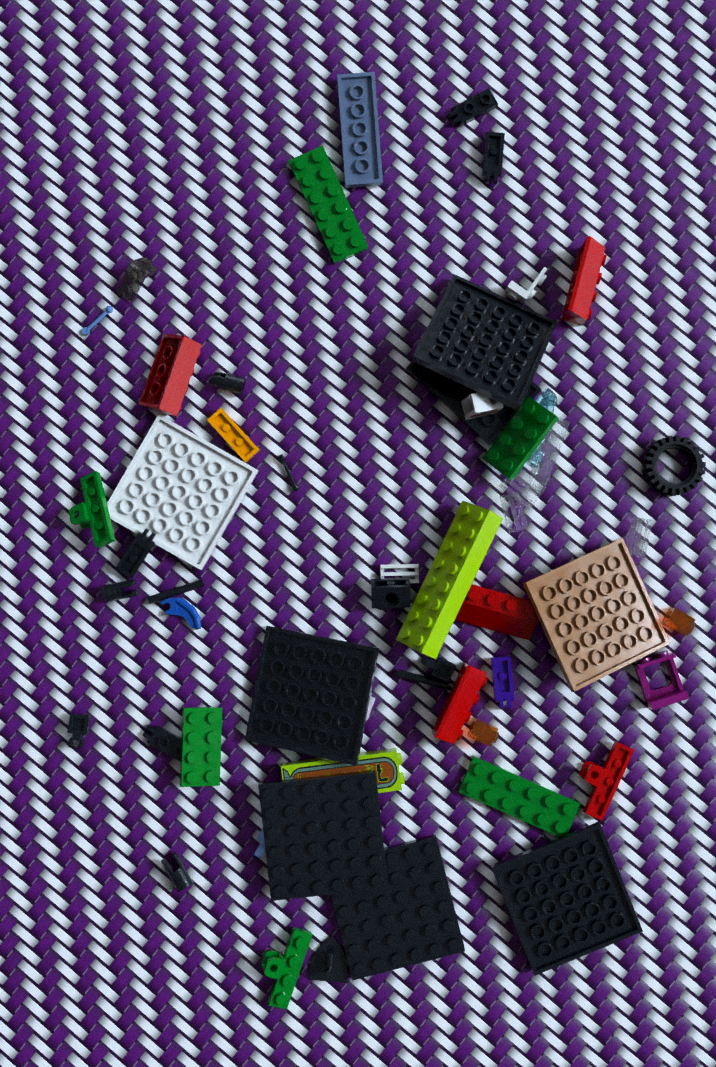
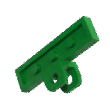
(94, 511)
(286, 967)

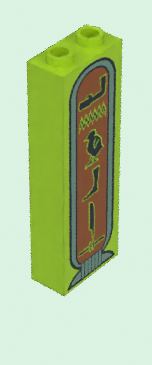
(385, 762)

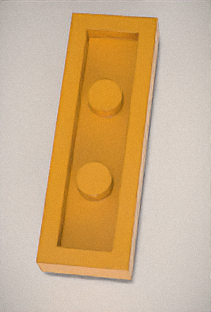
(233, 435)

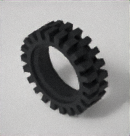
(692, 454)

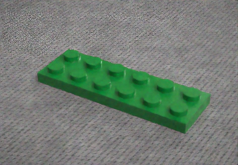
(328, 205)
(519, 797)

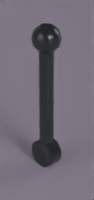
(295, 487)

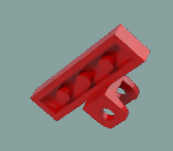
(605, 779)

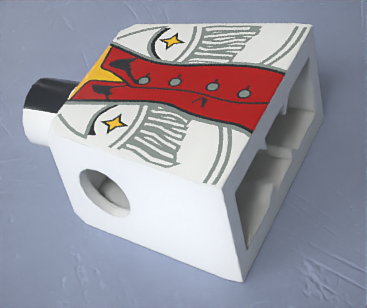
(479, 405)

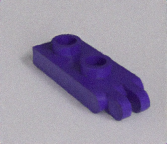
(502, 680)

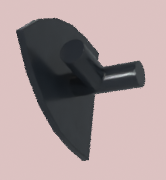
(329, 962)

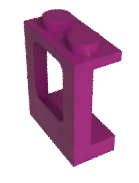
(665, 695)

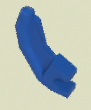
(183, 608)

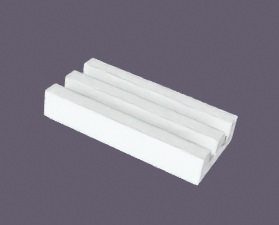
(415, 566)

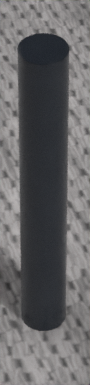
(176, 591)
(423, 679)

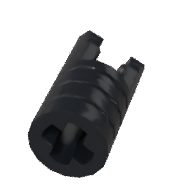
(228, 382)
(115, 591)
(179, 875)

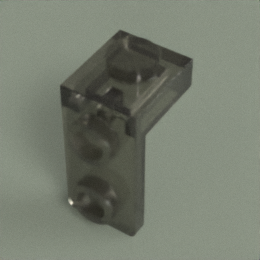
(135, 276)

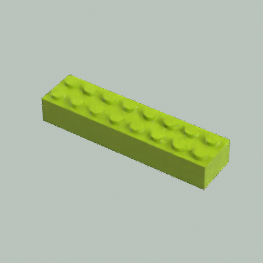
(449, 579)

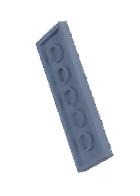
(360, 129)

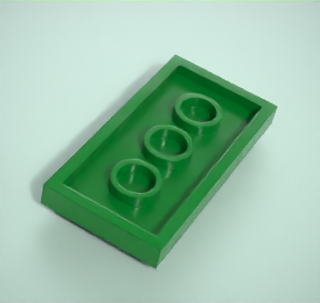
(520, 438)
(201, 746)

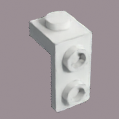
(518, 293)

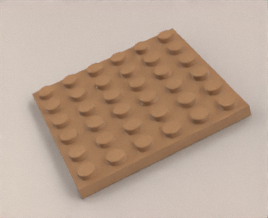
(596, 614)

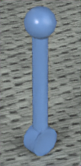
(86, 330)

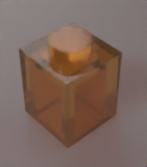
(678, 621)
(483, 732)

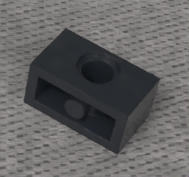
(397, 586)

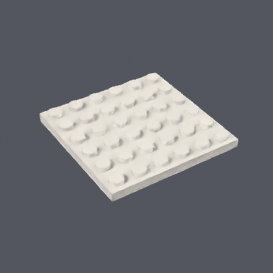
(180, 491)

